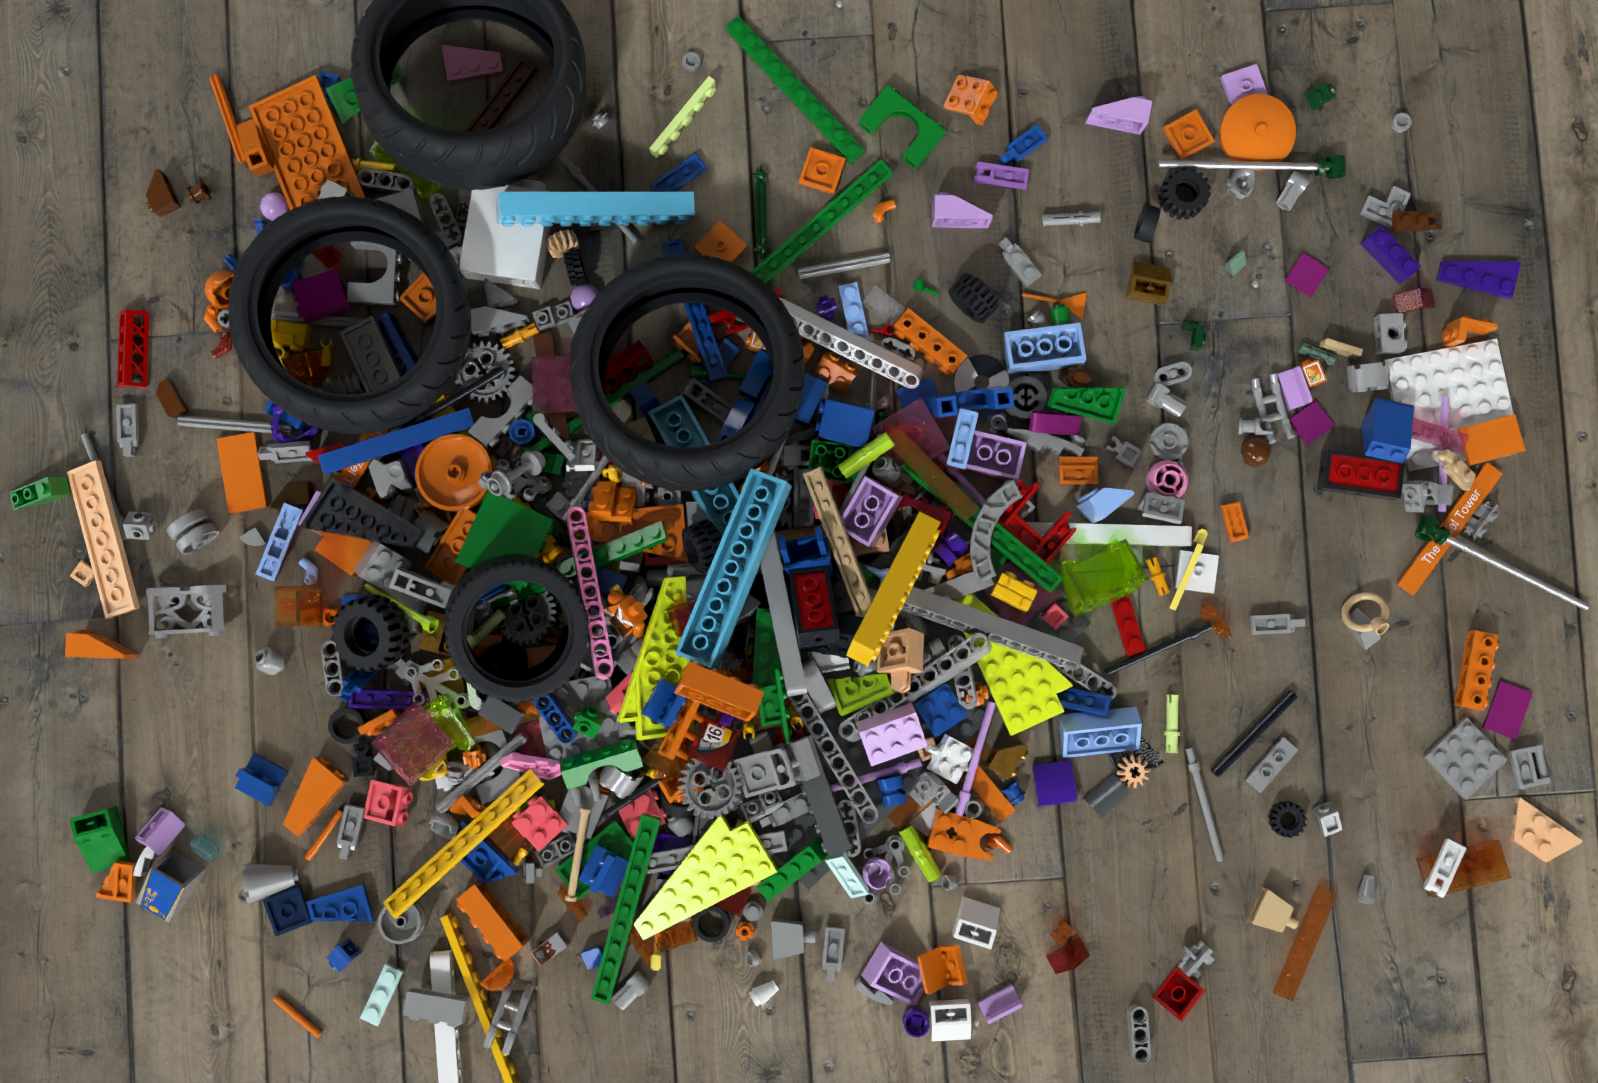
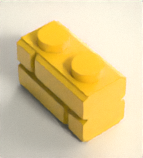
(291, 335)
(1013, 591)

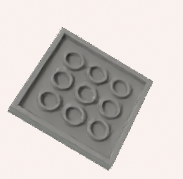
(574, 696)

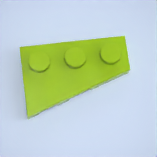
(859, 691)

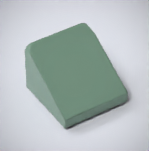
(1236, 263)

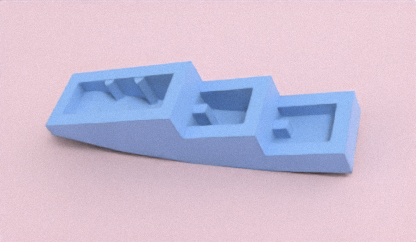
(279, 542)

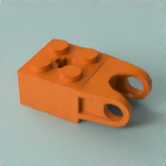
(966, 837)

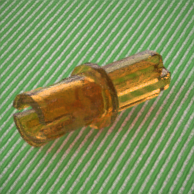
(575, 907)
(640, 946)

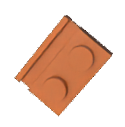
(1078, 470)

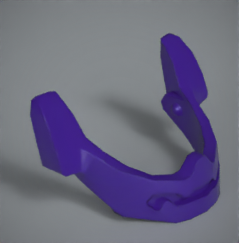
(280, 437)

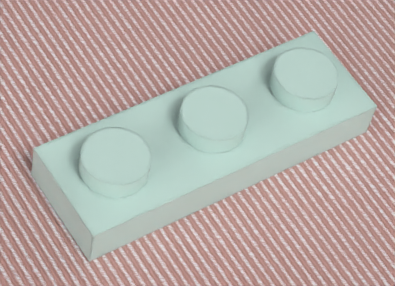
(847, 875)
(382, 994)

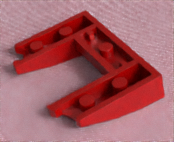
(1053, 539)

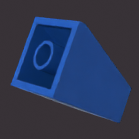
(844, 422)
(1388, 430)

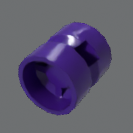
(950, 548)
(915, 1021)

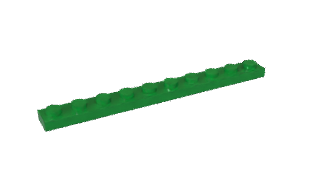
(794, 90)
(823, 222)
(657, 369)
(1007, 545)
(603, 556)
(626, 908)

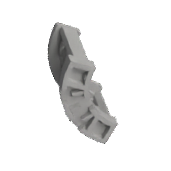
(212, 597)

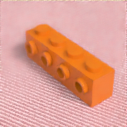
(929, 342)
(1476, 670)

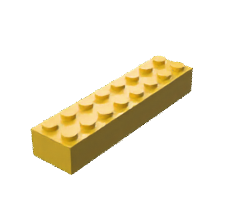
(894, 590)

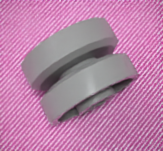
(192, 531)
(401, 933)

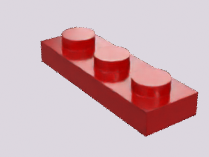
(1127, 626)

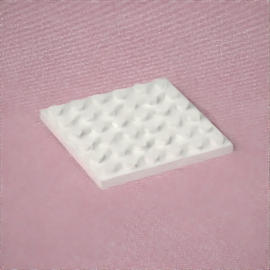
(1466, 374)

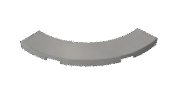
(984, 527)

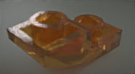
(1210, 614)
(675, 936)

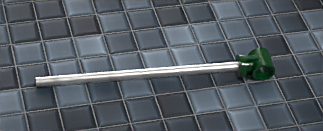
(1333, 166)
(1428, 531)

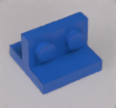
(663, 704)
(261, 779)
(604, 871)

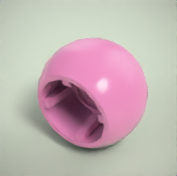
(1177, 472)

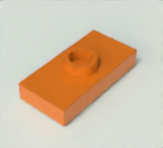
(1234, 521)

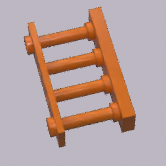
(671, 744)

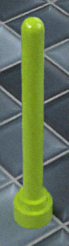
(428, 623)

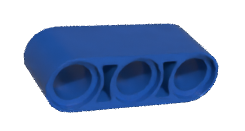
(557, 727)

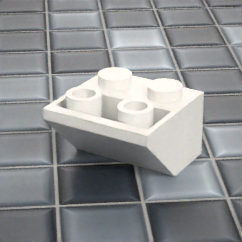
(976, 922)
(950, 1019)

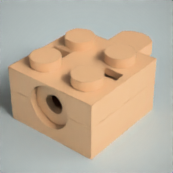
(901, 657)

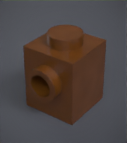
(1076, 377)

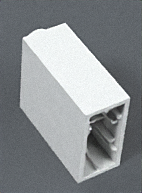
(503, 253)

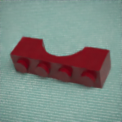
(923, 505)

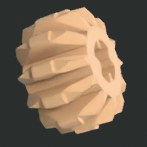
(562, 242)
(1139, 767)

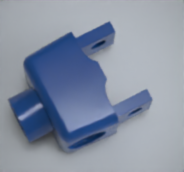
(805, 552)

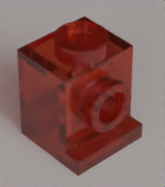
(334, 261)

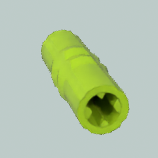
(866, 455)
(920, 852)

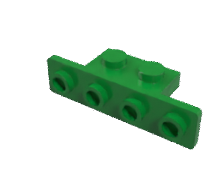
(772, 705)

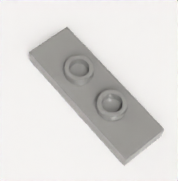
(1271, 764)

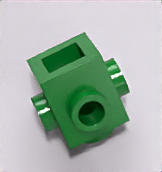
(588, 721)

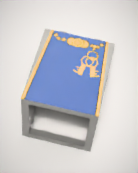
(169, 885)

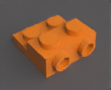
(612, 502)

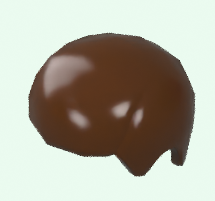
(1256, 451)

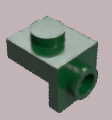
(1321, 95)
(1197, 338)

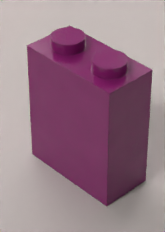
(320, 296)

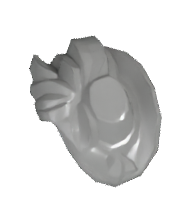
(1241, 182)

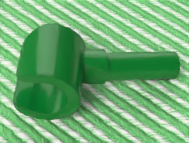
(919, 287)

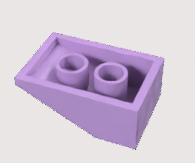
(1124, 115)
(954, 212)
(894, 974)

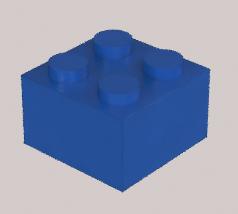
(940, 710)

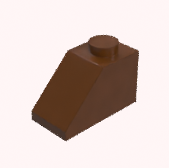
(161, 195)

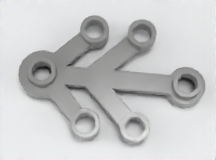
(539, 484)
(433, 683)
(891, 852)

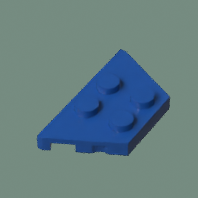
(488, 861)

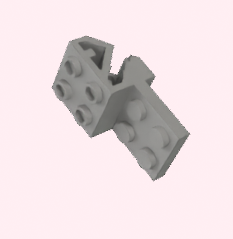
(779, 766)

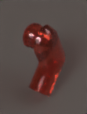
(225, 345)

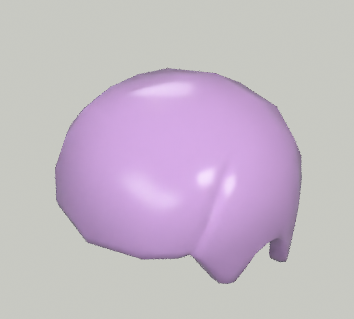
(273, 205)
(582, 296)
(876, 873)

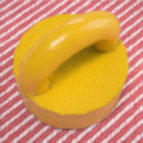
(614, 473)

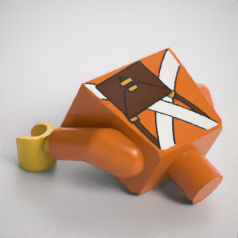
(626, 613)

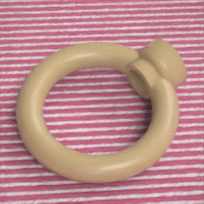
(1377, 624)

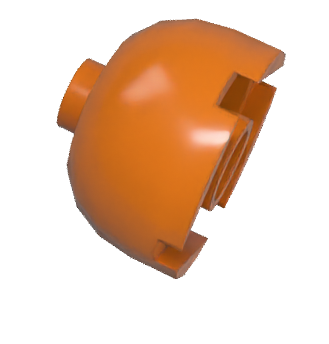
(218, 288)

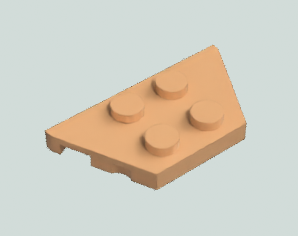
(1540, 833)

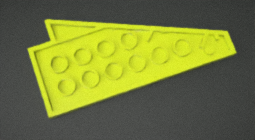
(656, 661)
(1019, 683)
(714, 869)

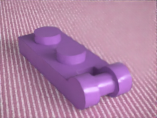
(1001, 175)

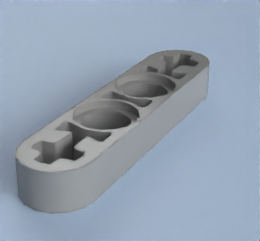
(967, 672)
(1083, 680)

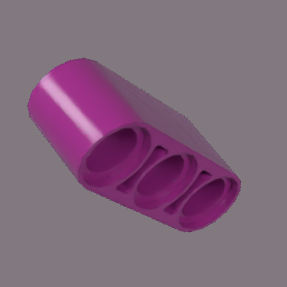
(1055, 423)

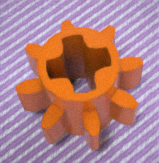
(982, 693)
(474, 757)

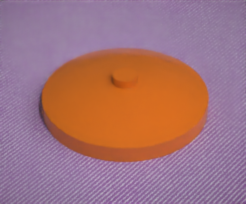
(1257, 130)
(450, 472)

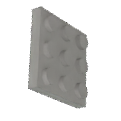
(1465, 758)

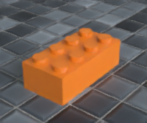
(719, 691)
(492, 920)

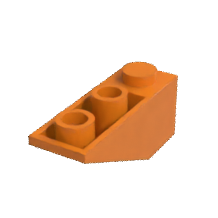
(254, 148)

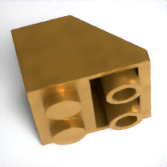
(1149, 283)
(434, 641)
(1006, 758)

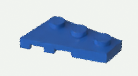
(344, 905)

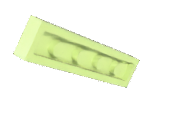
(683, 118)

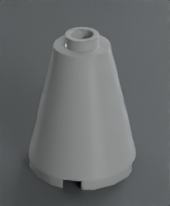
(267, 879)

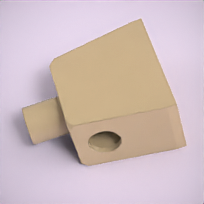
(1272, 912)

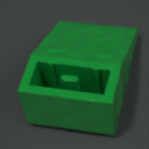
(829, 456)
(100, 838)

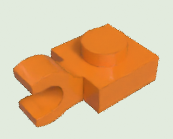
(962, 567)

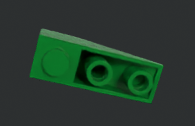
(40, 492)

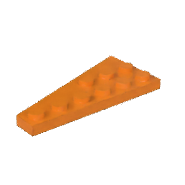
(670, 515)

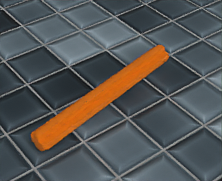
(228, 116)

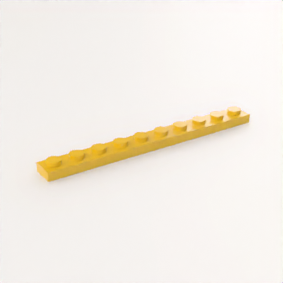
(463, 843)
(477, 995)

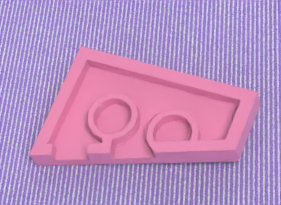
(470, 63)
(543, 767)

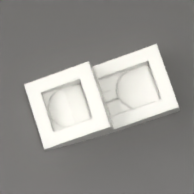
(143, 863)

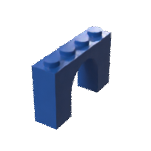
(762, 371)
(984, 398)

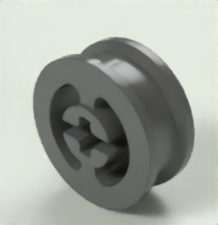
(1040, 397)

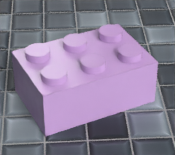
(995, 456)
(870, 511)
(891, 734)

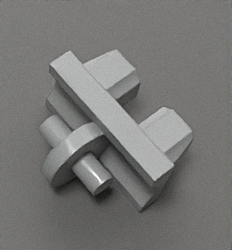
(935, 572)
(1194, 958)

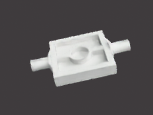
(949, 758)

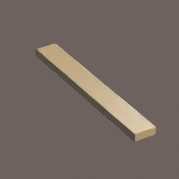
(839, 540)

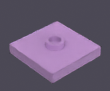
(1243, 83)

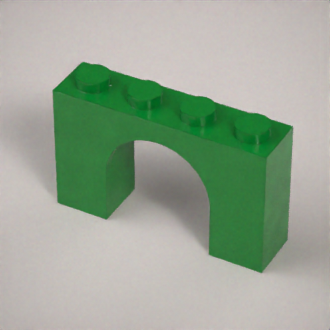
(891, 104)

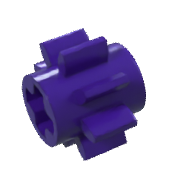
(826, 307)

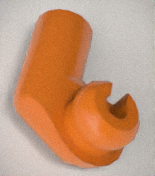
(998, 842)

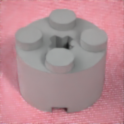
(1367, 375)
(620, 782)

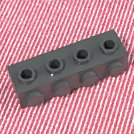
(827, 815)

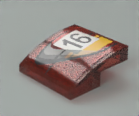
(713, 744)

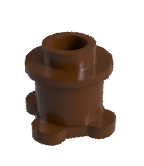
(198, 192)

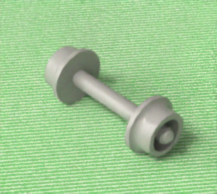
(500, 483)

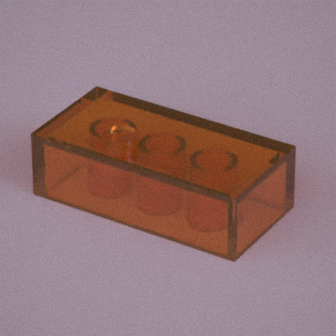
(298, 606)
(1479, 866)

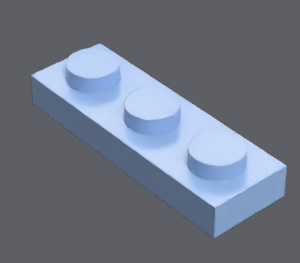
(853, 309)
(962, 439)

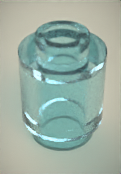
(205, 848)

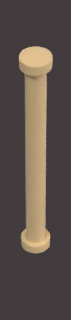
(585, 811)

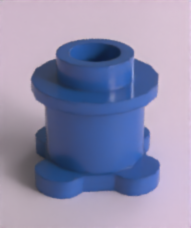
(1014, 792)

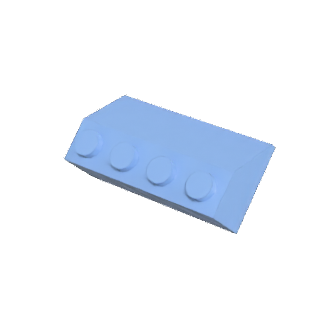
(1044, 349)
(1100, 503)
(1095, 734)

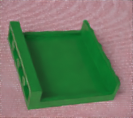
(504, 529)

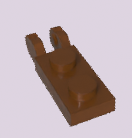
(1414, 221)

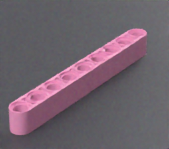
(590, 583)

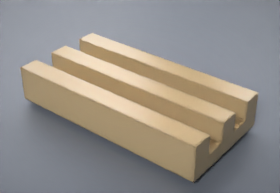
(1341, 348)

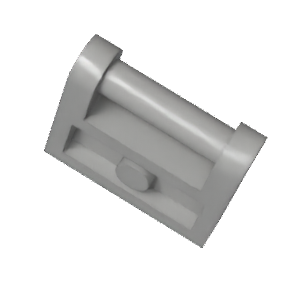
(1524, 767)

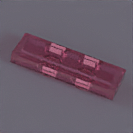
(1439, 436)

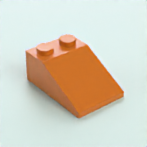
(91, 645)

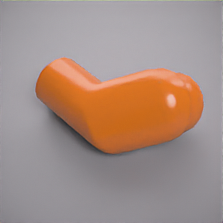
(881, 208)
(211, 318)

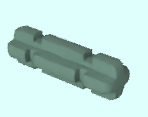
(1317, 354)

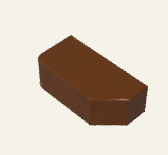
(170, 399)

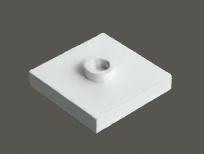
(1203, 575)

